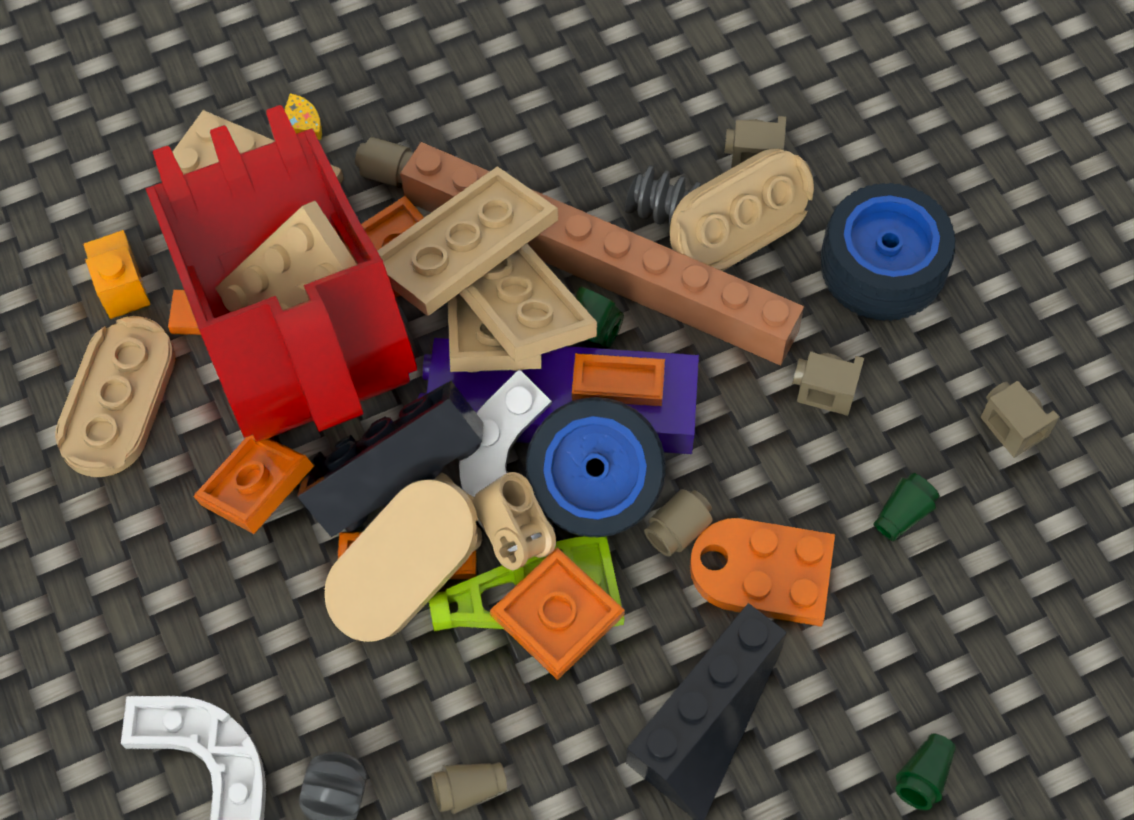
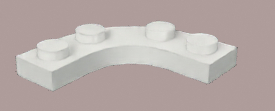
(504, 420)
(211, 736)

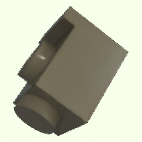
(754, 137)
(827, 381)
(1017, 417)

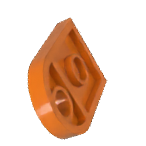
(768, 566)

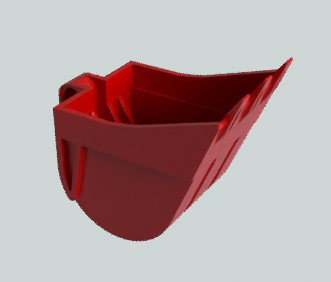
(274, 361)

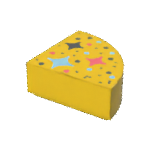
(303, 115)

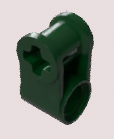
(606, 314)

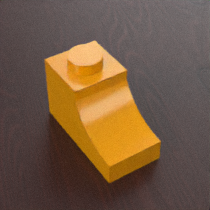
(115, 274)

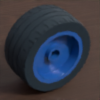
(887, 251)
(631, 461)

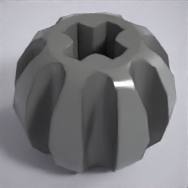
(333, 787)

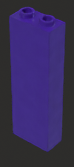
(671, 421)

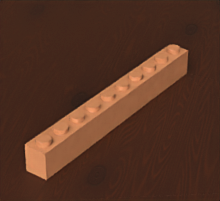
(630, 265)

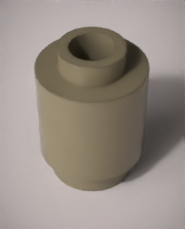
(382, 160)
(679, 522)

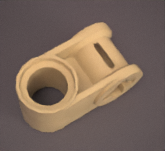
(510, 519)

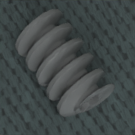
(656, 195)

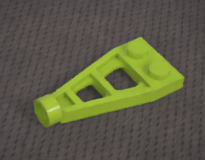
(588, 553)

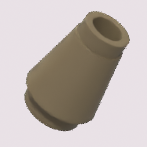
(466, 785)

